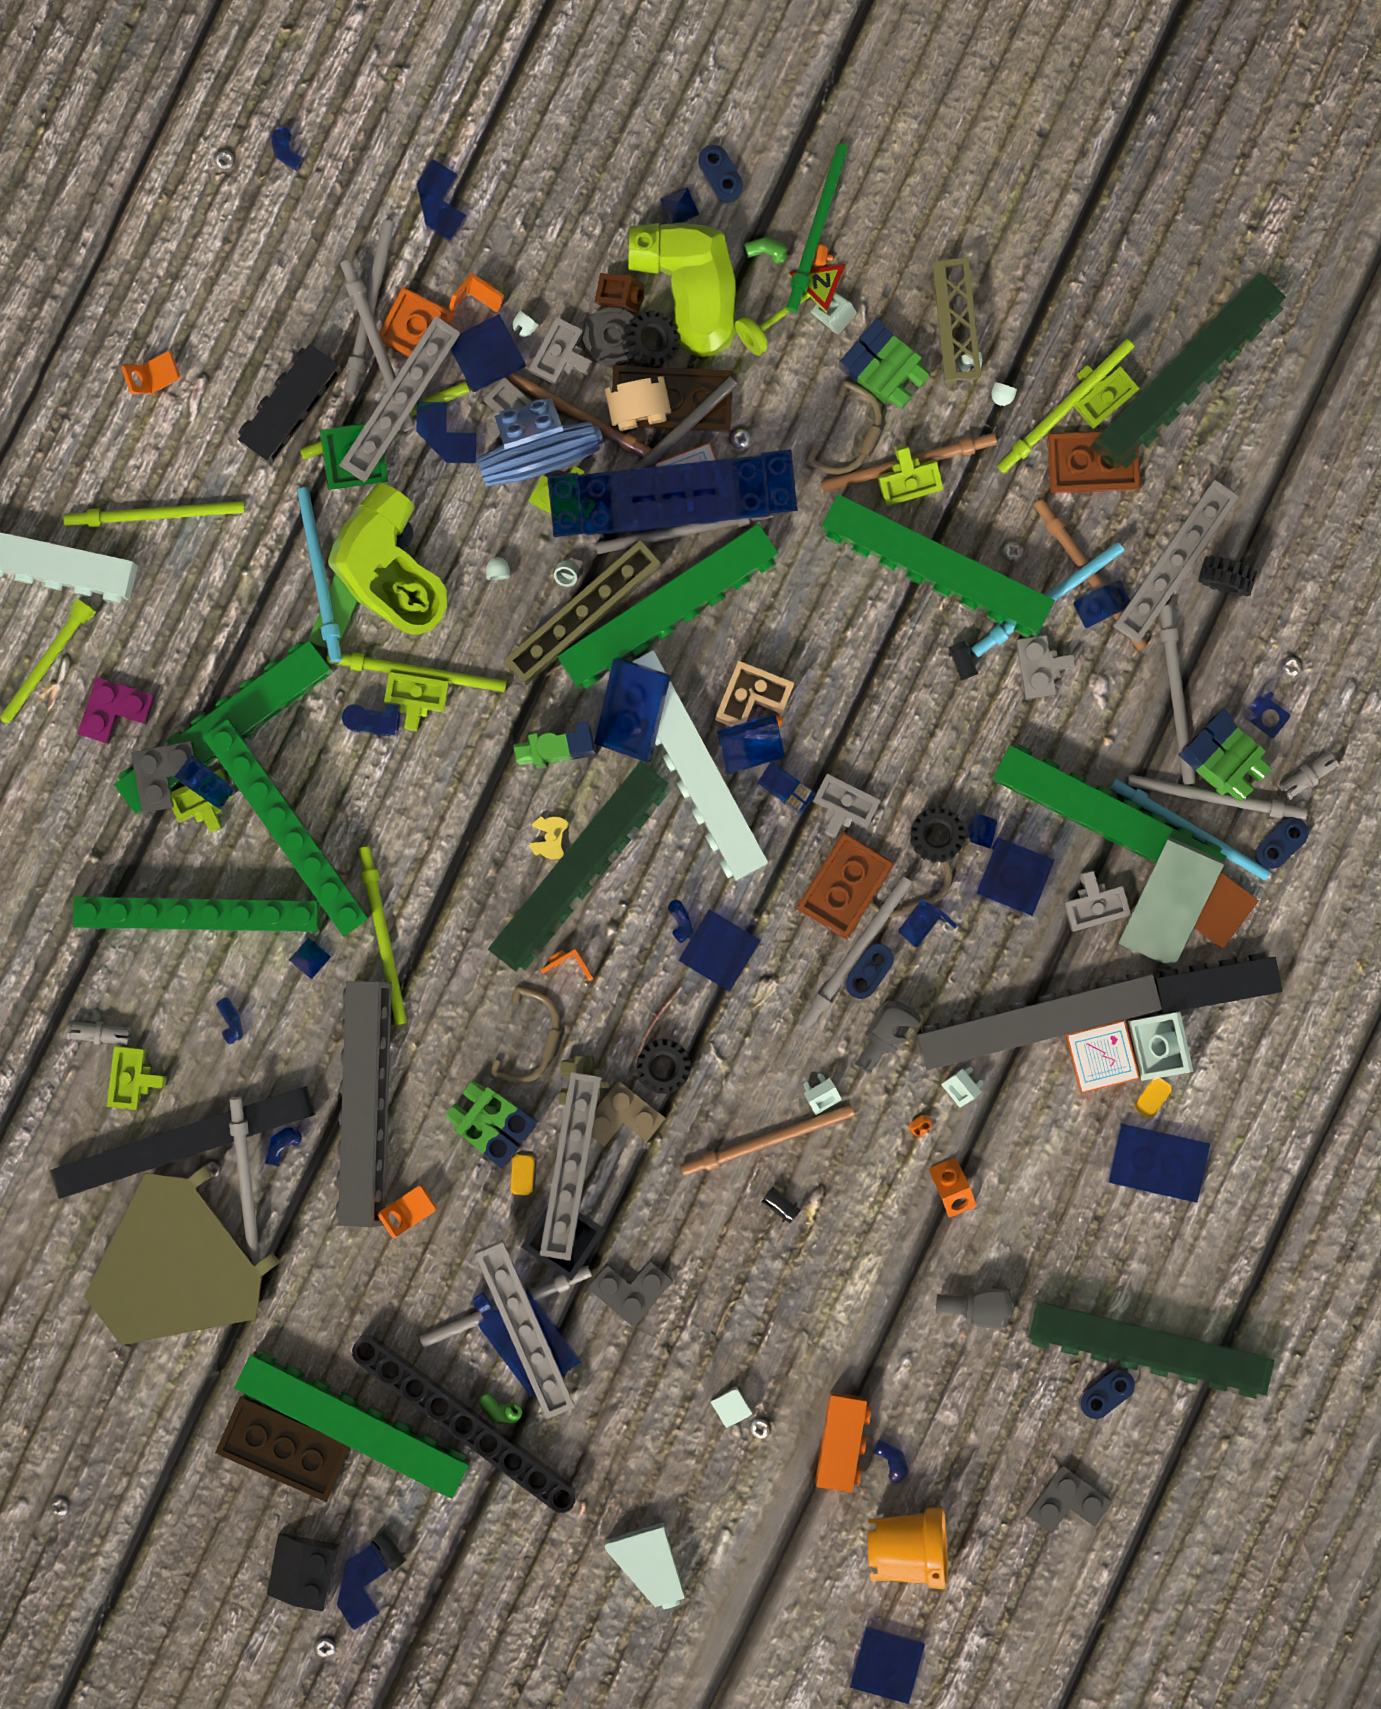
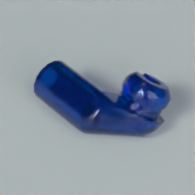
(281, 148)
(683, 920)
(279, 1142)
(895, 1458)

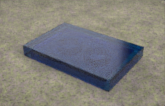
(632, 709)
(1158, 1163)

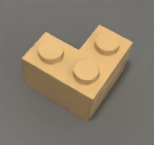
(752, 687)

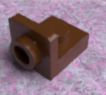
(620, 291)

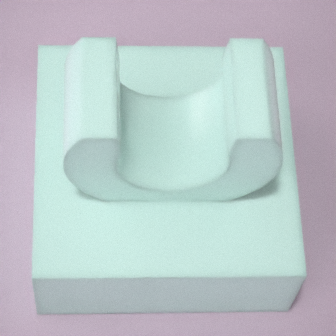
(962, 1087)
(822, 1095)

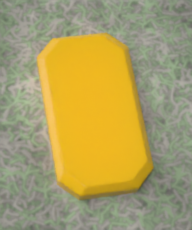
(1153, 1097)
(522, 1174)

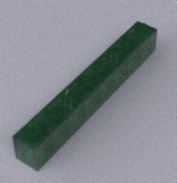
(1188, 371)
(579, 866)
(1149, 1348)

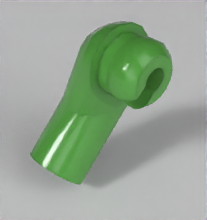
(767, 245)
(499, 1411)

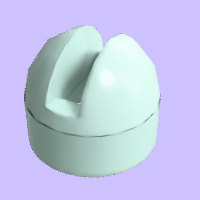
(523, 320)
(965, 361)
(1003, 394)
(497, 569)
(566, 573)

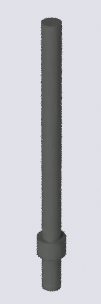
(687, 424)

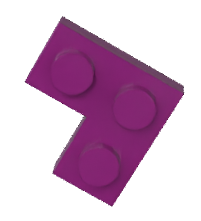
(108, 702)

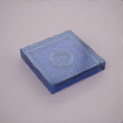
(487, 353)
(751, 744)
(719, 950)
(887, 1665)

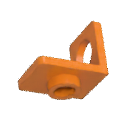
(479, 289)
(152, 374)
(561, 957)
(952, 1186)
(408, 1210)

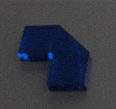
(432, 190)
(432, 427)
(353, 1598)

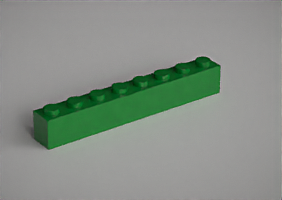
(937, 565)
(669, 606)
(248, 709)
(1090, 806)
(286, 827)
(196, 914)
(352, 1424)

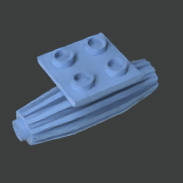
(536, 444)

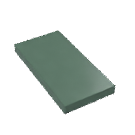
(1171, 902)

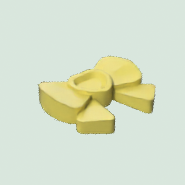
(554, 838)

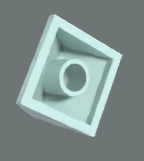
(1160, 1046)

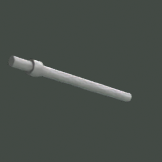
(357, 292)
(356, 363)
(665, 534)
(1169, 636)
(1274, 808)
(821, 1001)
(239, 1129)
(559, 1283)

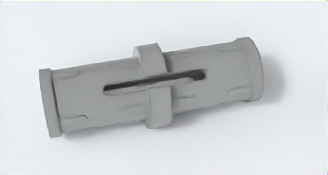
(1308, 775)
(99, 1033)

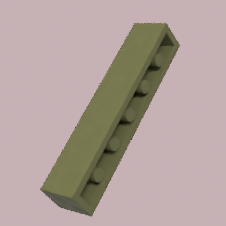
(582, 613)

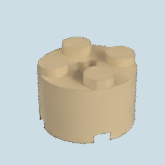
(638, 402)

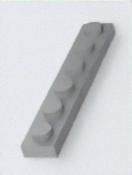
(399, 399)
(1175, 561)
(570, 1166)
(524, 1329)

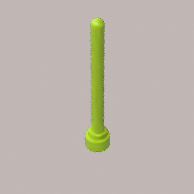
(79, 614)

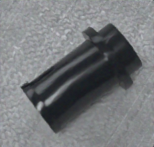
(963, 660)
(781, 1205)
(388, 1551)

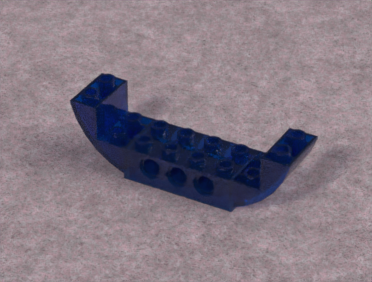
(672, 495)

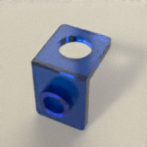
(1101, 604)
(1259, 706)
(922, 921)

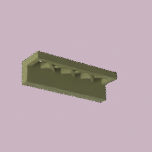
(944, 320)

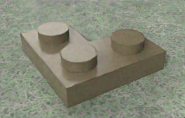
(625, 1107)

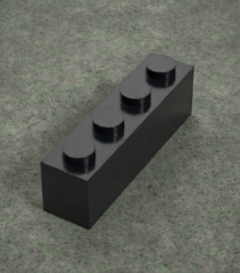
(289, 403)
(1218, 984)

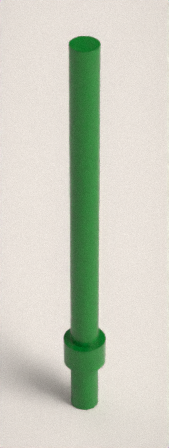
(800, 280)

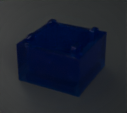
(1013, 877)

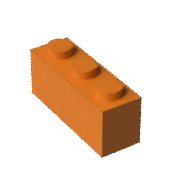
(842, 1442)

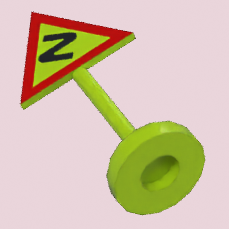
(821, 289)

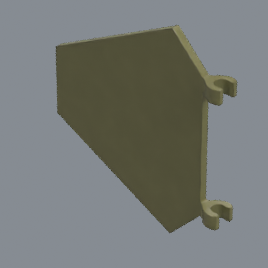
(174, 1266)

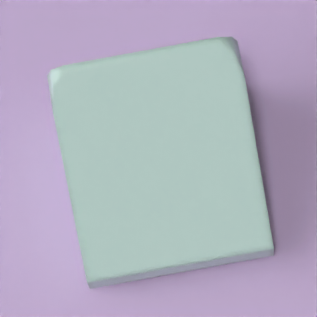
(838, 315)
(731, 1407)

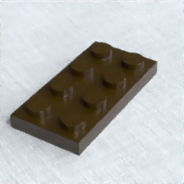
(685, 392)
(282, 1448)

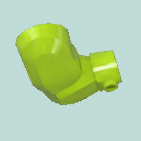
(700, 280)
(380, 571)

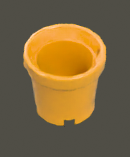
(910, 1548)

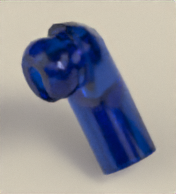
(233, 1020)

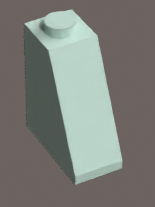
(649, 1563)

